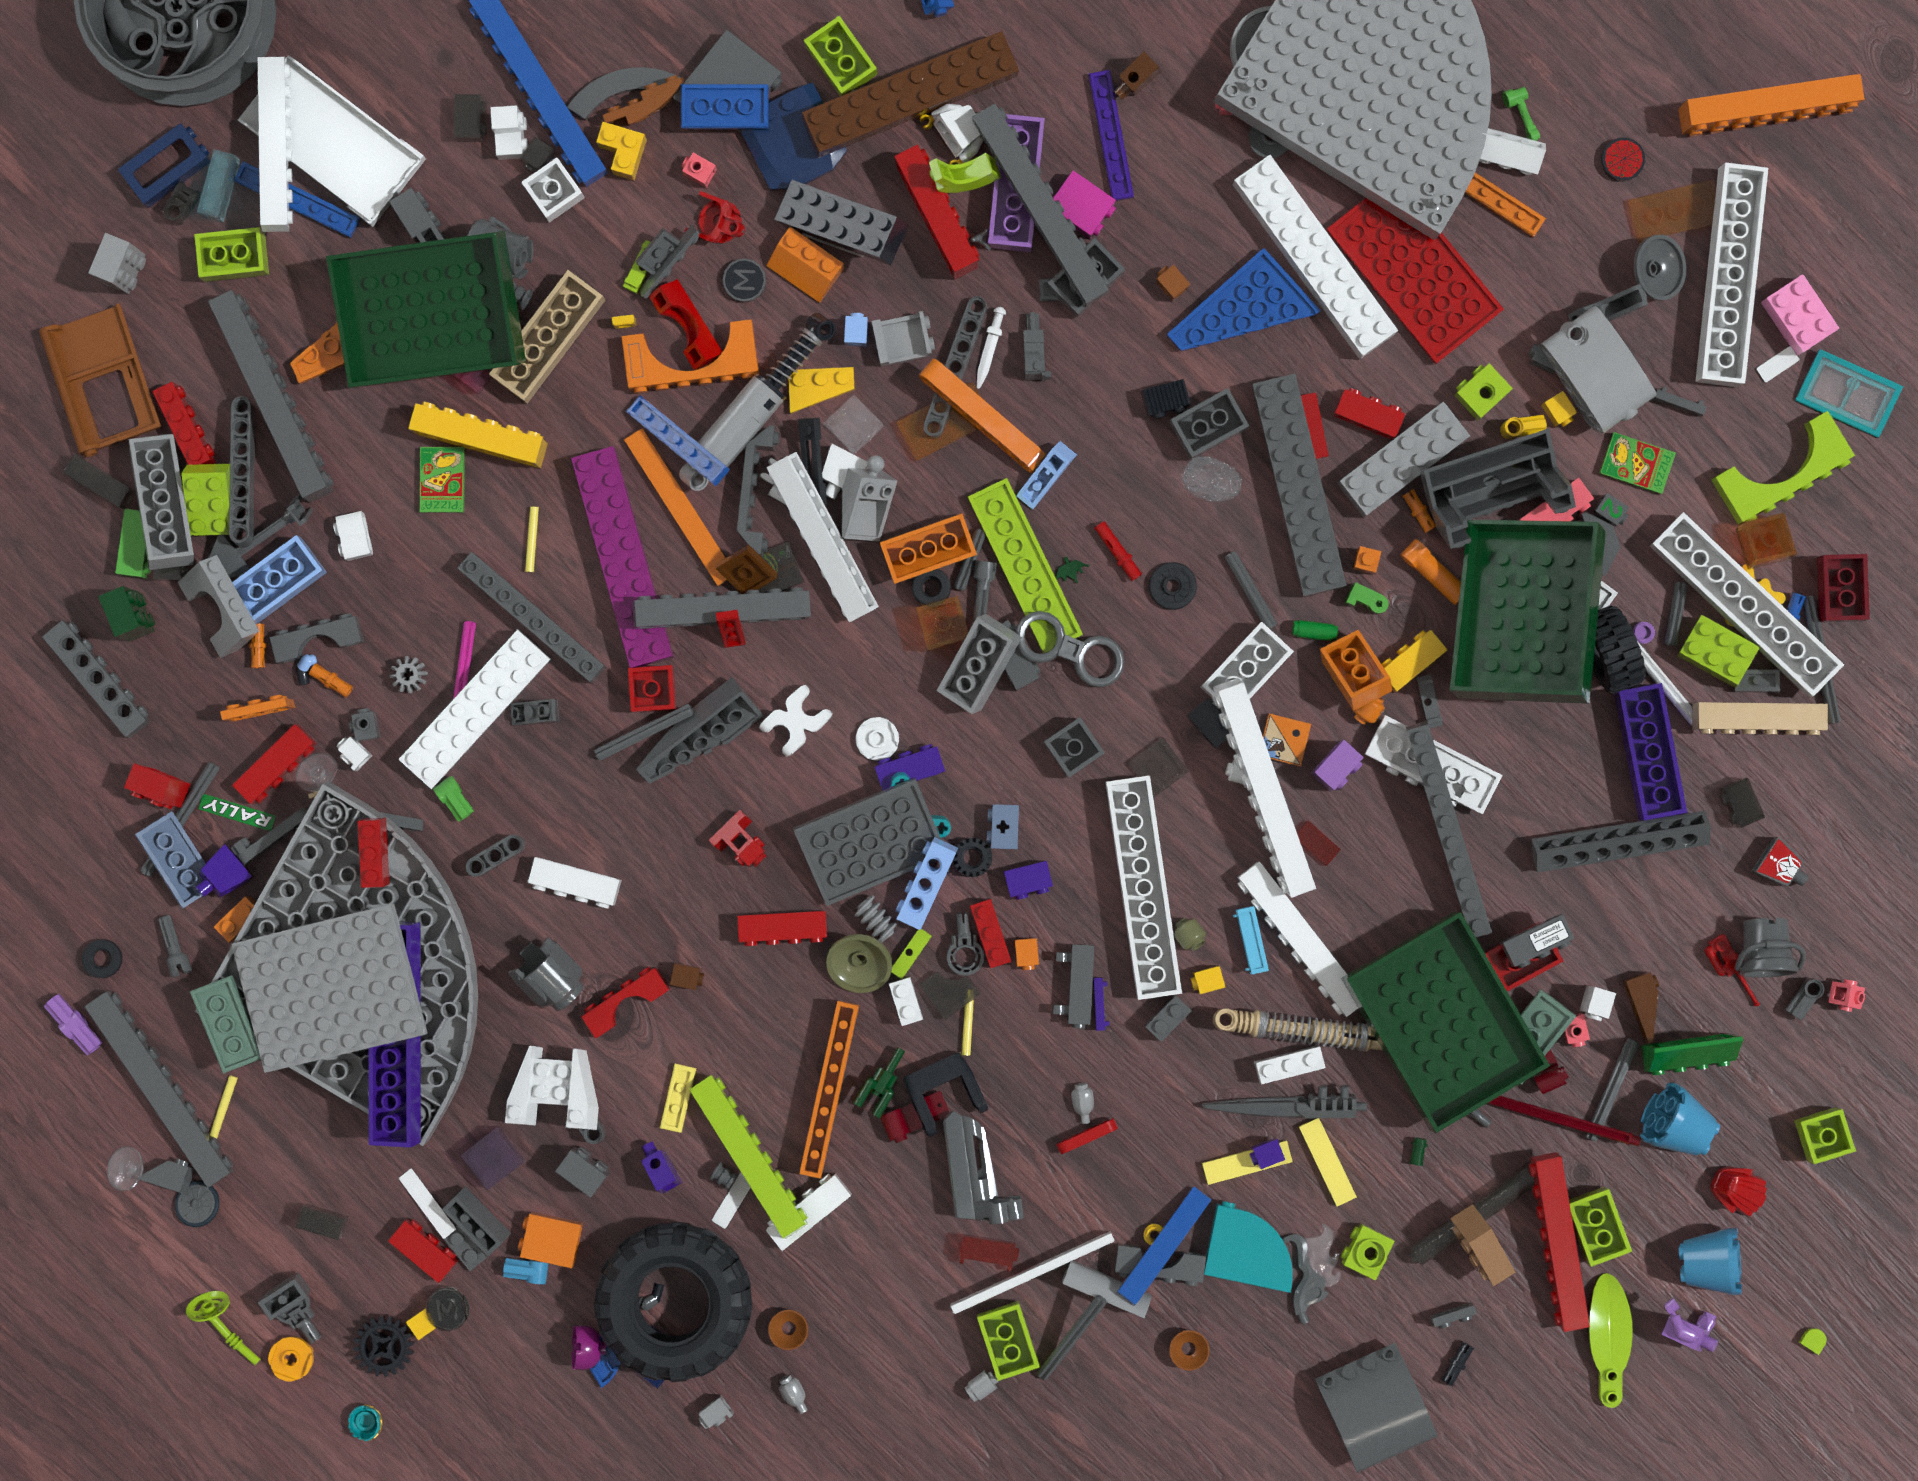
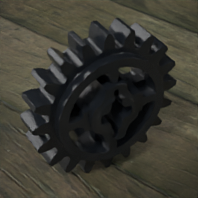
(378, 1340)

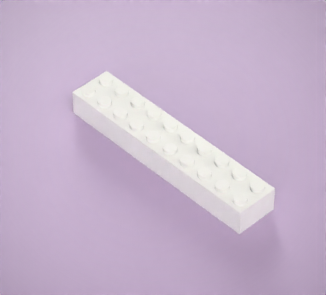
(1314, 257)
(1731, 275)
(1746, 605)
(1264, 788)
(1143, 887)

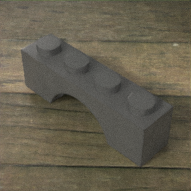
(290, 645)
(1187, 1267)

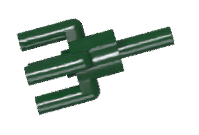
(880, 1085)

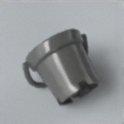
(519, 246)
(1768, 949)

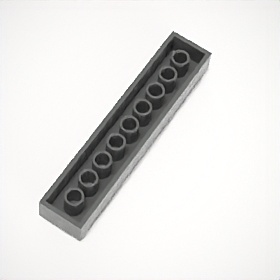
(271, 397)
(1299, 485)

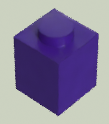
(1267, 1153)

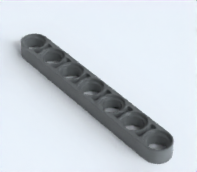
(956, 356)

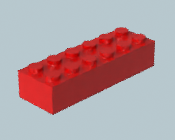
(936, 212)

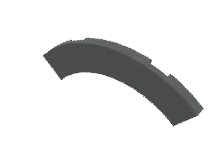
(614, 83)

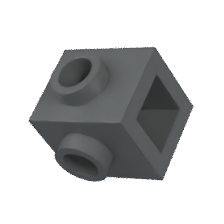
(365, 725)

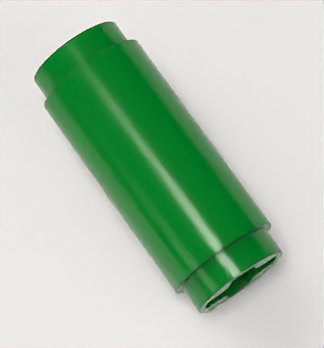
(1314, 630)

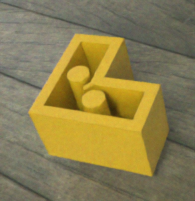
(627, 146)

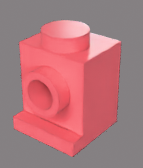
(1577, 1040)

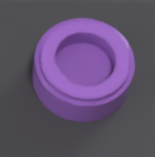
(1644, 632)

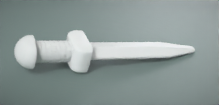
(993, 333)

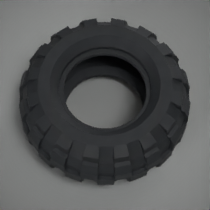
(643, 1347)

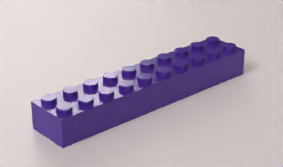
(397, 1072)

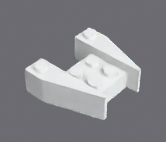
(555, 1084)

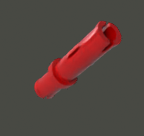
(1118, 551)

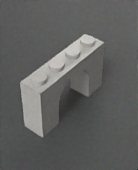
(237, 624)

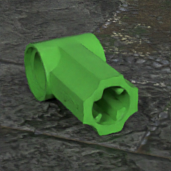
(450, 794)

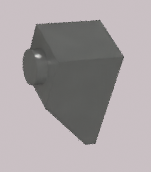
(171, 1175)

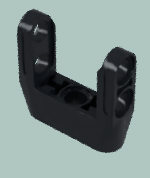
(936, 1075)

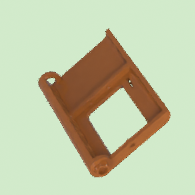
(88, 351)

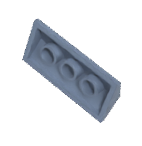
(173, 857)

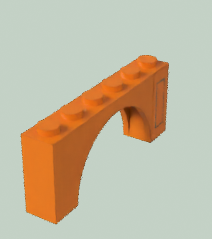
(736, 360)

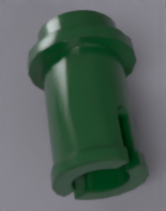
(1418, 1151)

